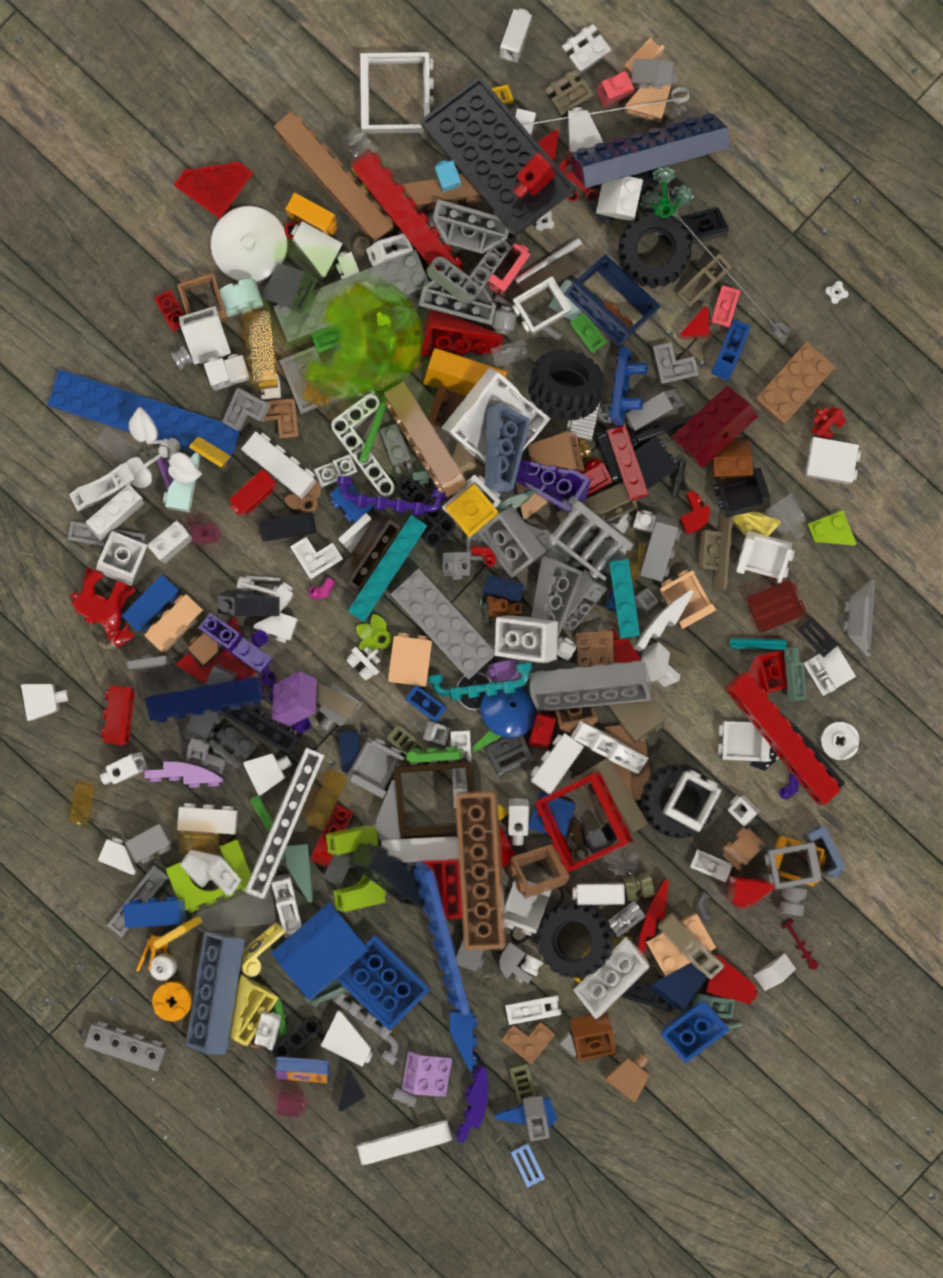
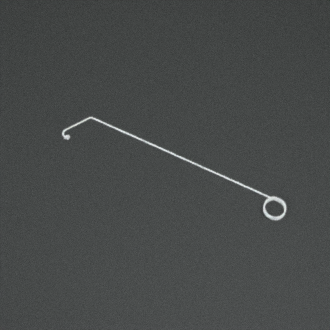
(678, 101)

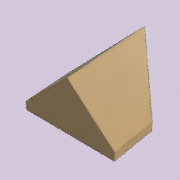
(467, 463)

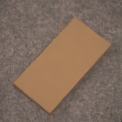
(632, 780)

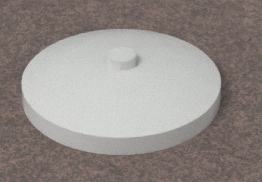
(248, 244)

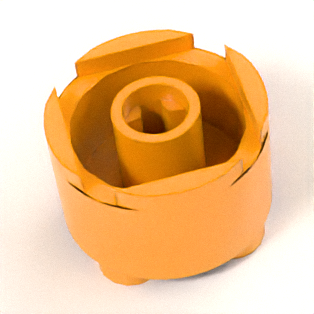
(162, 1005)

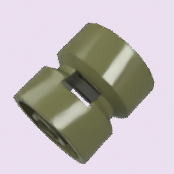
(638, 886)

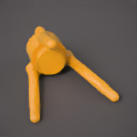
(150, 945)

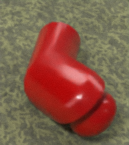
(486, 553)

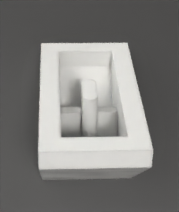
(775, 972)

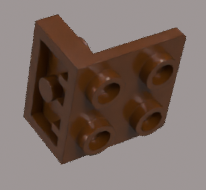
(444, 406)

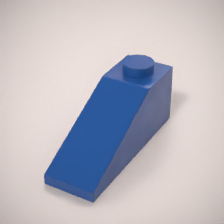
(731, 349)
(517, 1113)

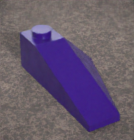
(553, 483)

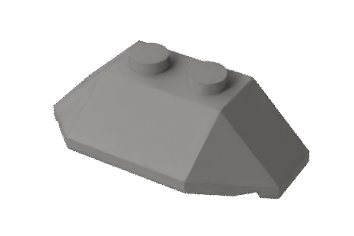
(468, 227)
(440, 300)
(860, 618)

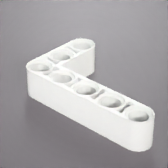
(354, 451)

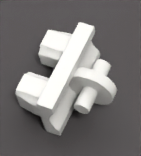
(358, 656)
(267, 1029)

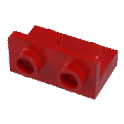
(597, 473)

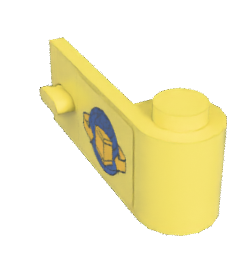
(249, 963)

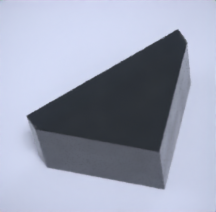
(351, 1092)

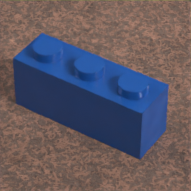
(151, 604)
(154, 912)

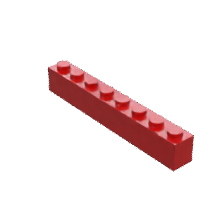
(402, 209)
(782, 738)

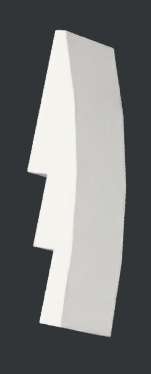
(668, 616)
(609, 747)

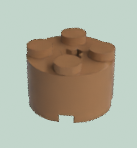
(743, 848)

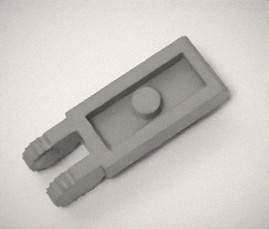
(396, 448)

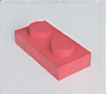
(725, 306)

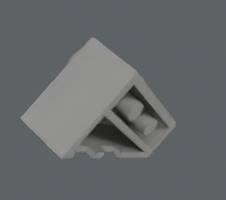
(660, 547)

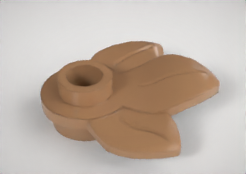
(295, 502)

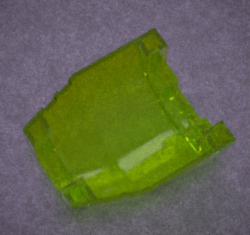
(376, 344)

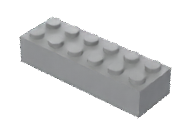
(443, 624)
(590, 686)

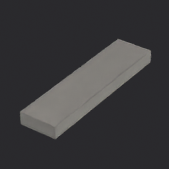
(81, 533)
(146, 889)

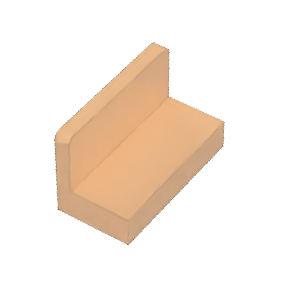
(649, 50)

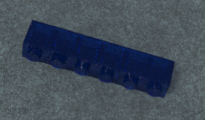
(205, 698)

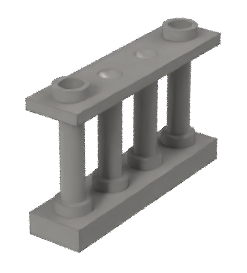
(591, 520)

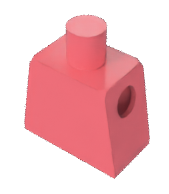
(615, 88)

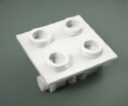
(829, 671)

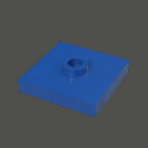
(561, 810)

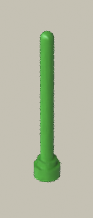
(373, 431)

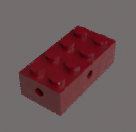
(714, 426)

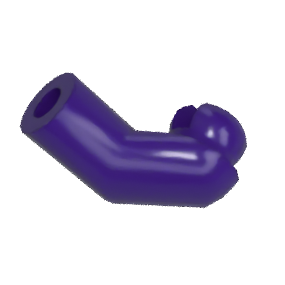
(790, 789)

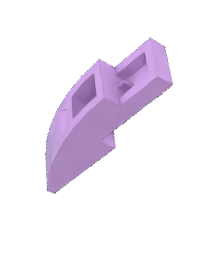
(191, 774)

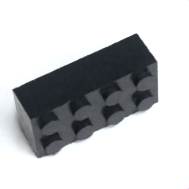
(387, 873)

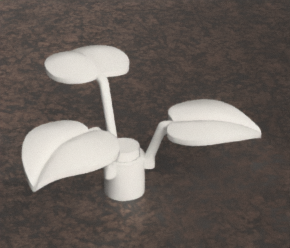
(181, 467)

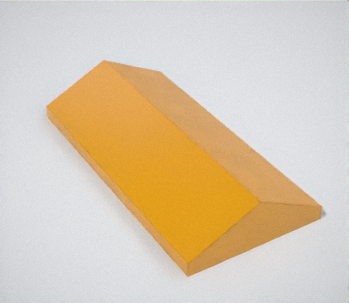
(455, 372)

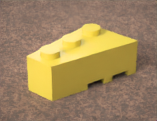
(250, 1003)

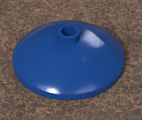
(503, 718)

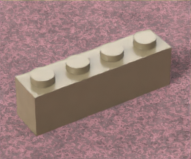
(606, 504)

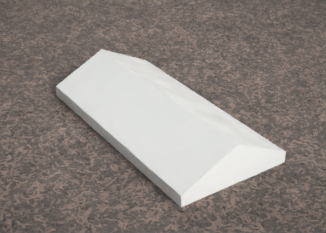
(613, 979)

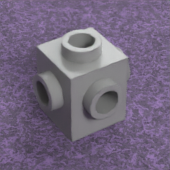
(456, 565)

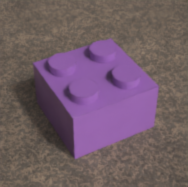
(294, 698)

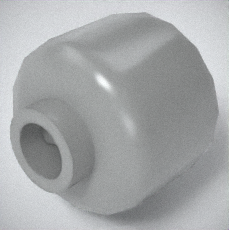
(504, 320)

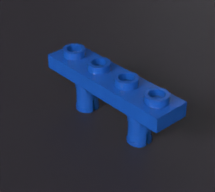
(620, 392)

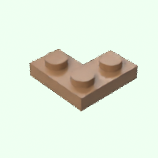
(286, 414)
(528, 1046)

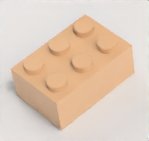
(668, 955)

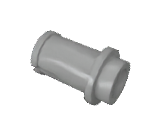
(405, 1097)

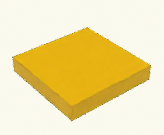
(471, 510)
(177, 932)

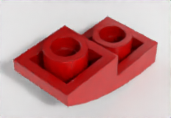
(170, 309)

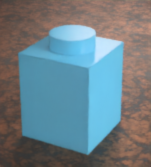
(447, 175)

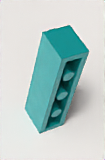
(624, 597)

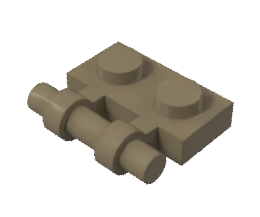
(571, 97)

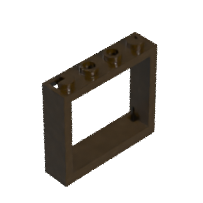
(405, 767)

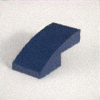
(348, 748)

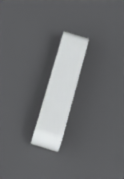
(404, 1142)

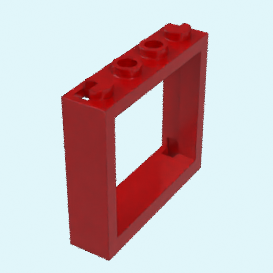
(610, 808)

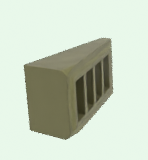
(393, 734)
(519, 1068)

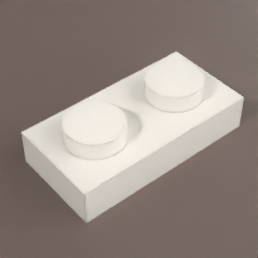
(711, 865)

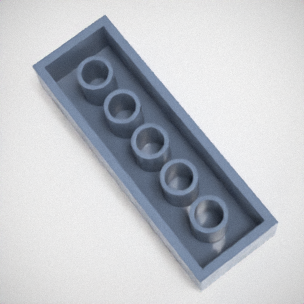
(215, 992)

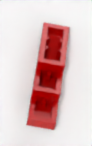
(655, 910)

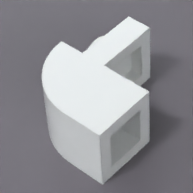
(657, 661)

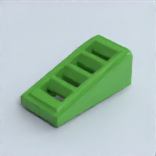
(487, 739)

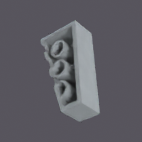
(555, 591)

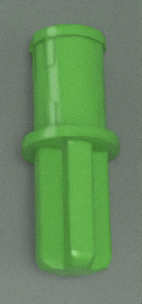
(278, 1009)

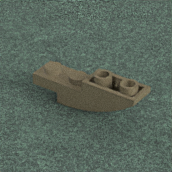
(690, 946)

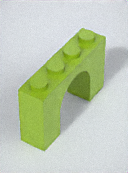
(365, 892)
(194, 895)

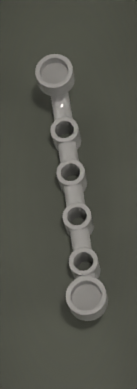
(369, 1021)

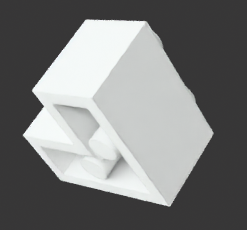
(227, 372)

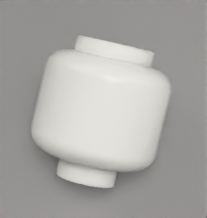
(163, 966)

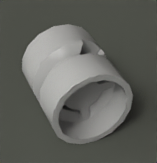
(792, 900)

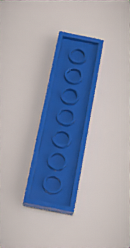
(442, 940)

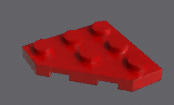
(214, 185)

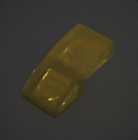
(636, 566)
(82, 803)

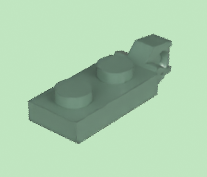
(795, 675)

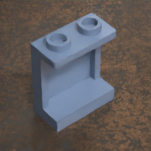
(837, 864)

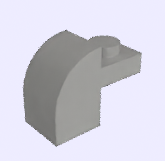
(509, 963)

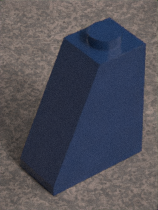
(679, 986)

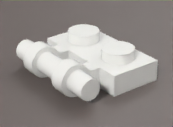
(588, 54)

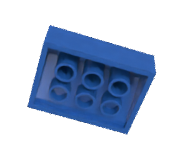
(319, 951)
(384, 983)

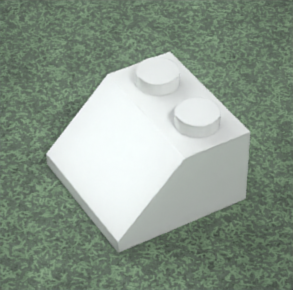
(620, 198)
(121, 558)

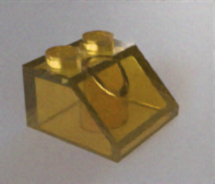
(199, 841)

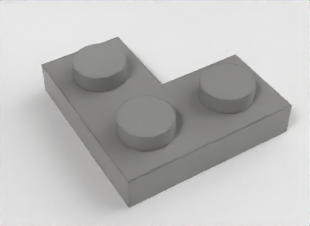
(670, 369)
(244, 404)
(198, 755)

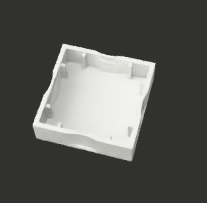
(469, 420)

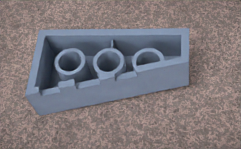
(504, 446)

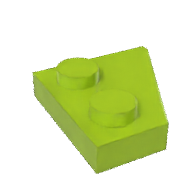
(832, 530)

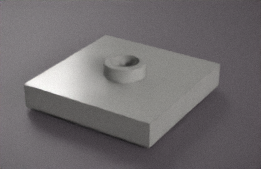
(149, 661)

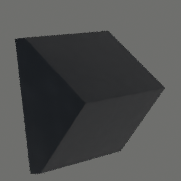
(706, 225)

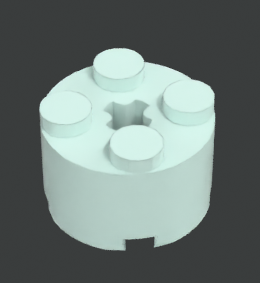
(241, 297)

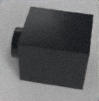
(599, 838)

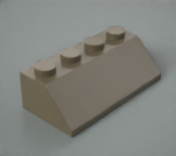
(624, 801)

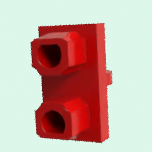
(825, 419)

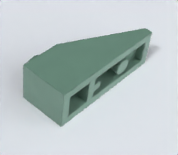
(299, 865)

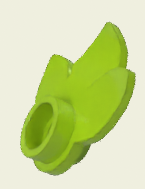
(371, 633)

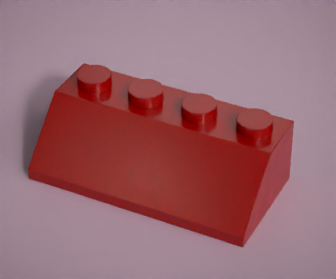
(746, 891)

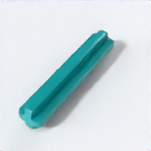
(768, 644)

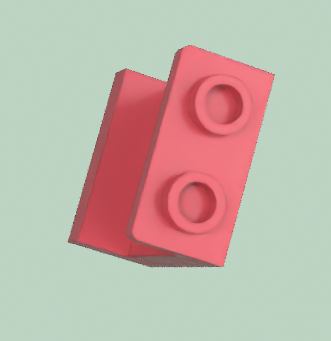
(500, 286)

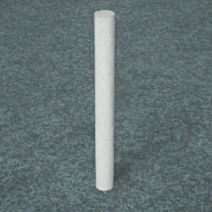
(549, 260)

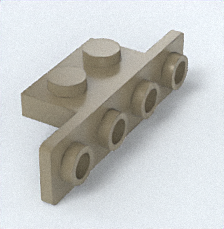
(716, 551)

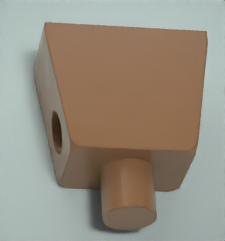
(629, 1076)

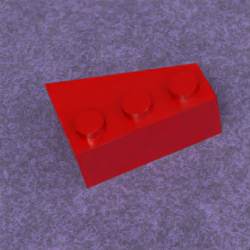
(448, 884)

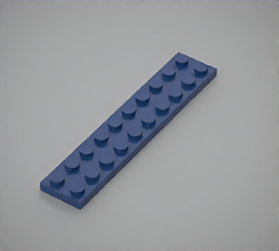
(116, 407)

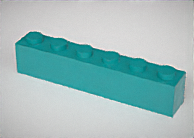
(387, 568)

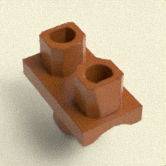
(502, 607)

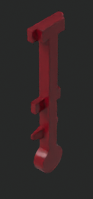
(812, 964)

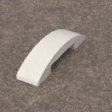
(462, 741)

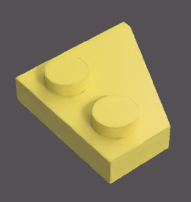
(756, 523)

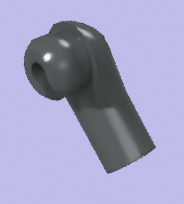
(700, 907)

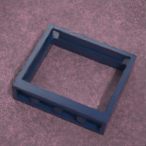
(599, 313)

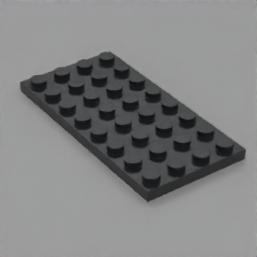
(491, 151)

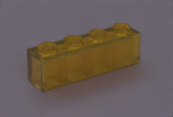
(262, 350)

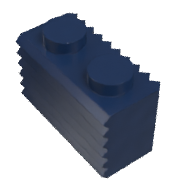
(503, 588)

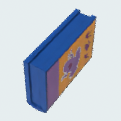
(302, 1070)

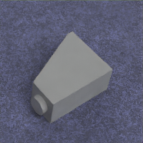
(654, 409)

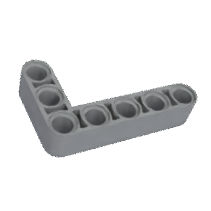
(470, 282)

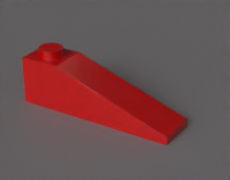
(456, 336)

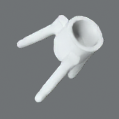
(248, 585)

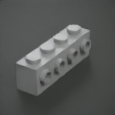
(125, 1046)

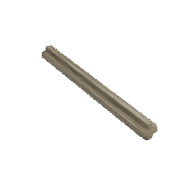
(612, 618)

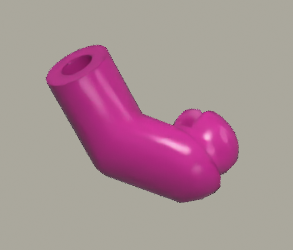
(323, 591)

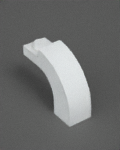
(102, 488)

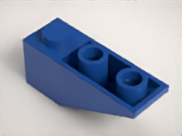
(462, 1032)

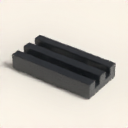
(816, 636)

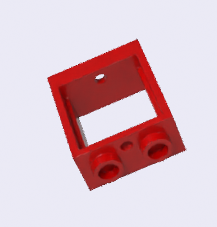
(253, 493)

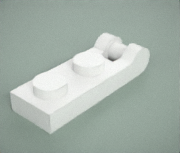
(532, 1009)

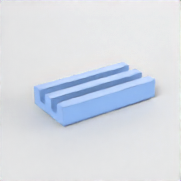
(534, 1180)

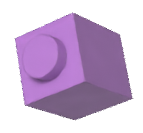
(503, 671)

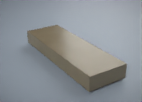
(559, 270)

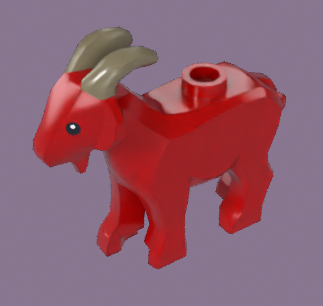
(103, 610)

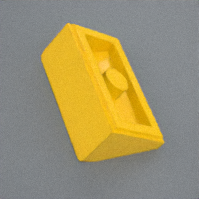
(210, 452)

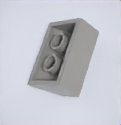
(511, 541)

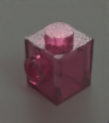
(205, 534)

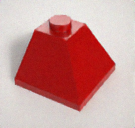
(770, 671)

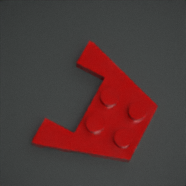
(224, 659)

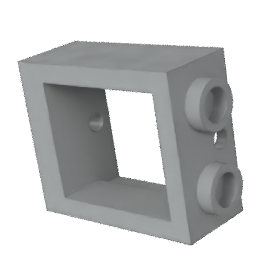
(812, 862)

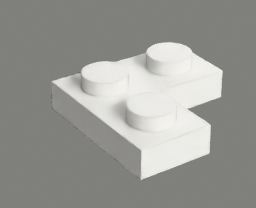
(314, 562)

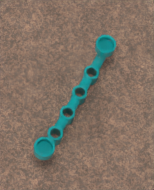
(490, 688)

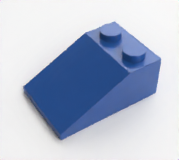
(694, 1030)

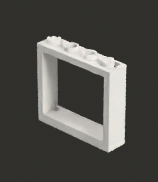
(393, 58)

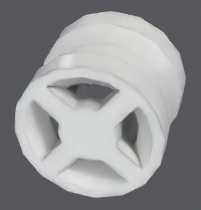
(531, 964)

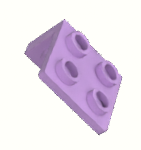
(426, 1074)

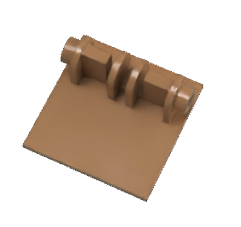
(595, 649)

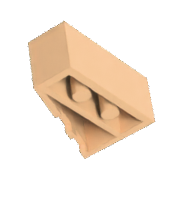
(174, 623)

